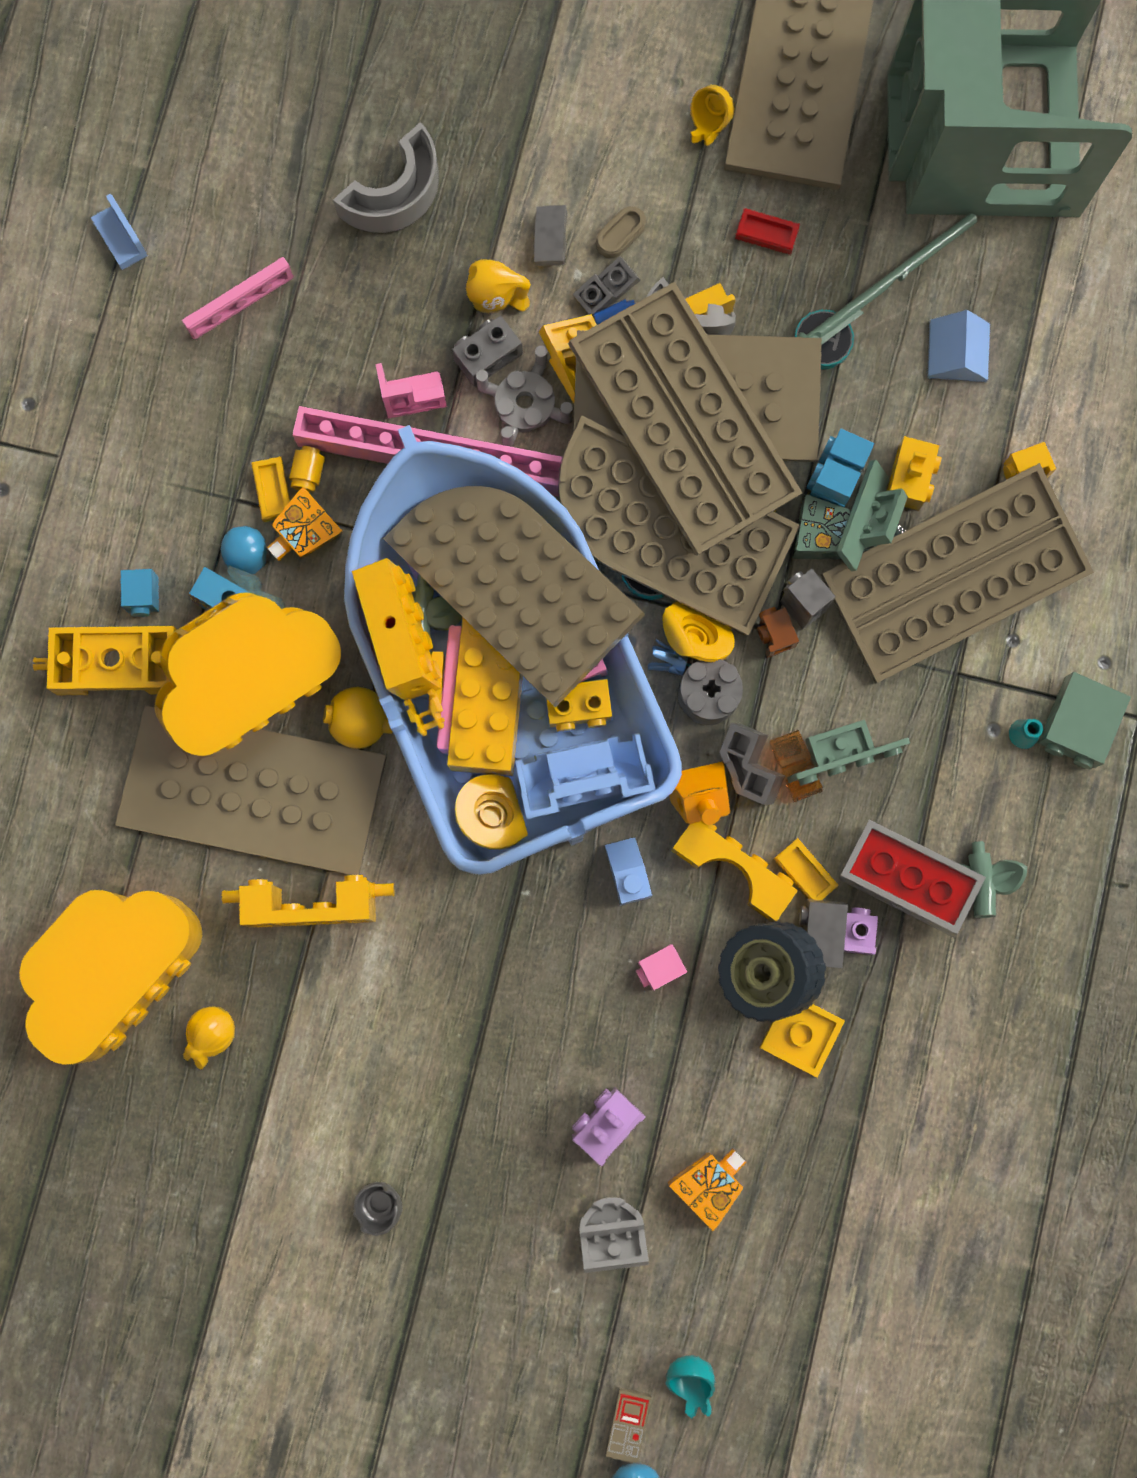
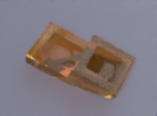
(793, 758)

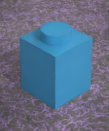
(139, 592)

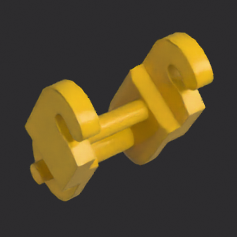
(435, 710)

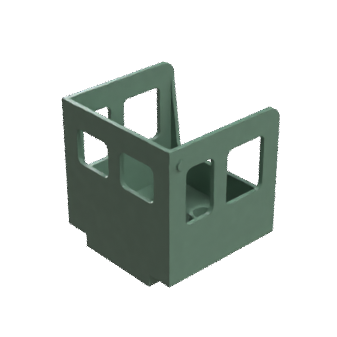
(956, 132)

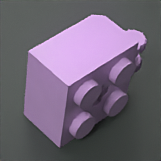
(606, 1125)

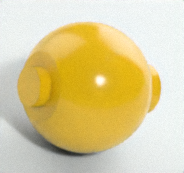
(356, 718)

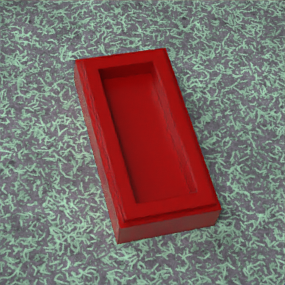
(767, 231)

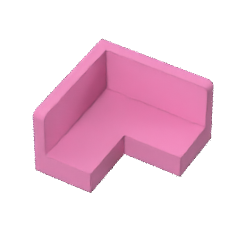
(411, 393)

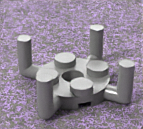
(524, 384)

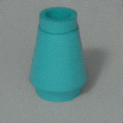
(1021, 737)

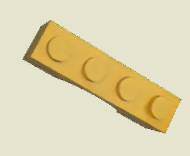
(767, 892)

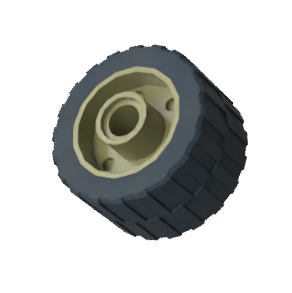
(771, 971)

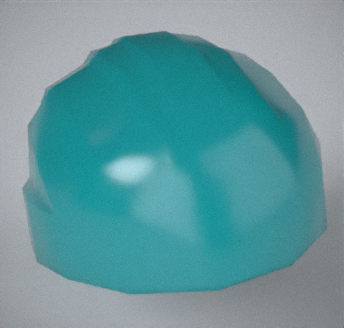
(693, 1381)

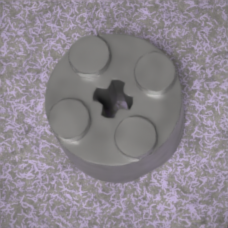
(695, 701)

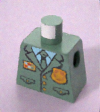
(819, 529)

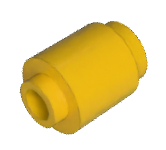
(306, 469)

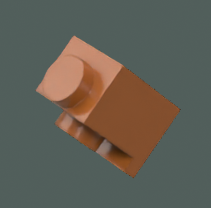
(777, 631)

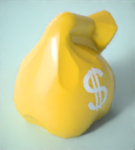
(495, 286)

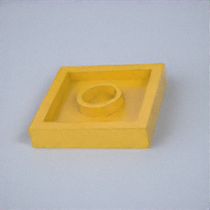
(803, 1038)

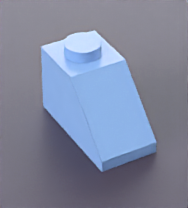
(628, 871)

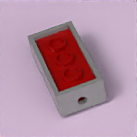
(912, 878)

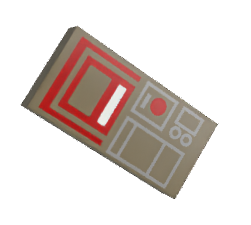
(628, 1425)

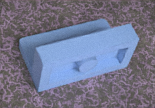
(119, 235)

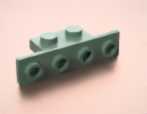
(872, 516)
(843, 746)

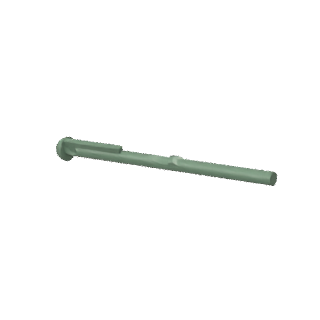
(852, 310)

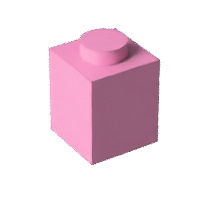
(660, 968)

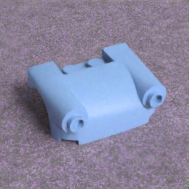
(583, 774)

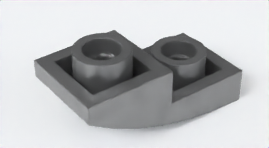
(550, 235)
(607, 287)

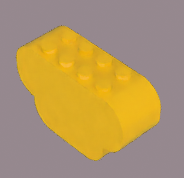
(240, 669)
(103, 970)

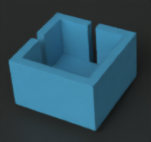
(839, 468)

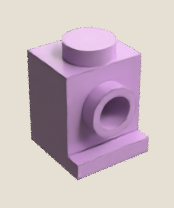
(856, 943)

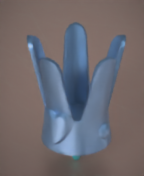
(676, 662)

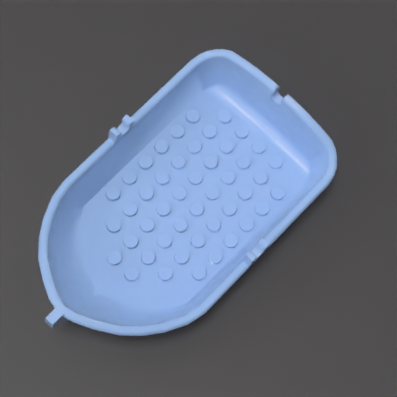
(406, 481)

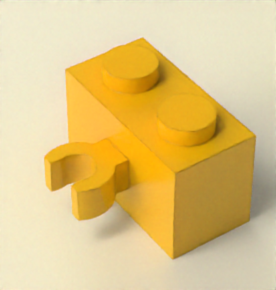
(913, 471)

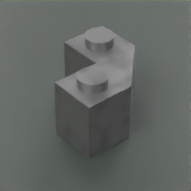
(741, 753)

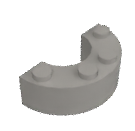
(401, 202)

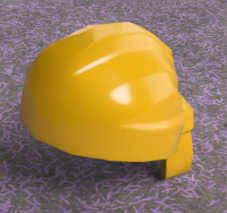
(711, 112)
(208, 1034)

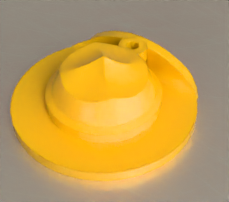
(696, 634)
(490, 812)

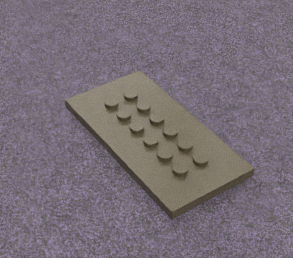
(799, 90)
(774, 376)
(685, 418)
(958, 573)
(261, 798)

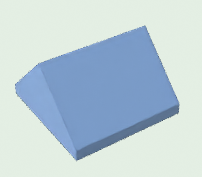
(959, 347)

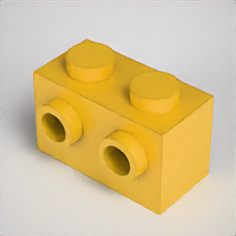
(584, 704)

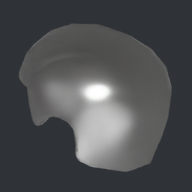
(377, 1208)

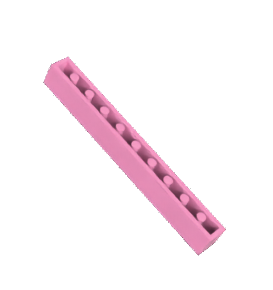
(381, 441)

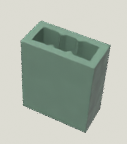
(1084, 721)

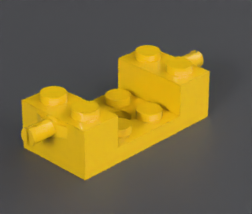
(78, 655)
(263, 905)

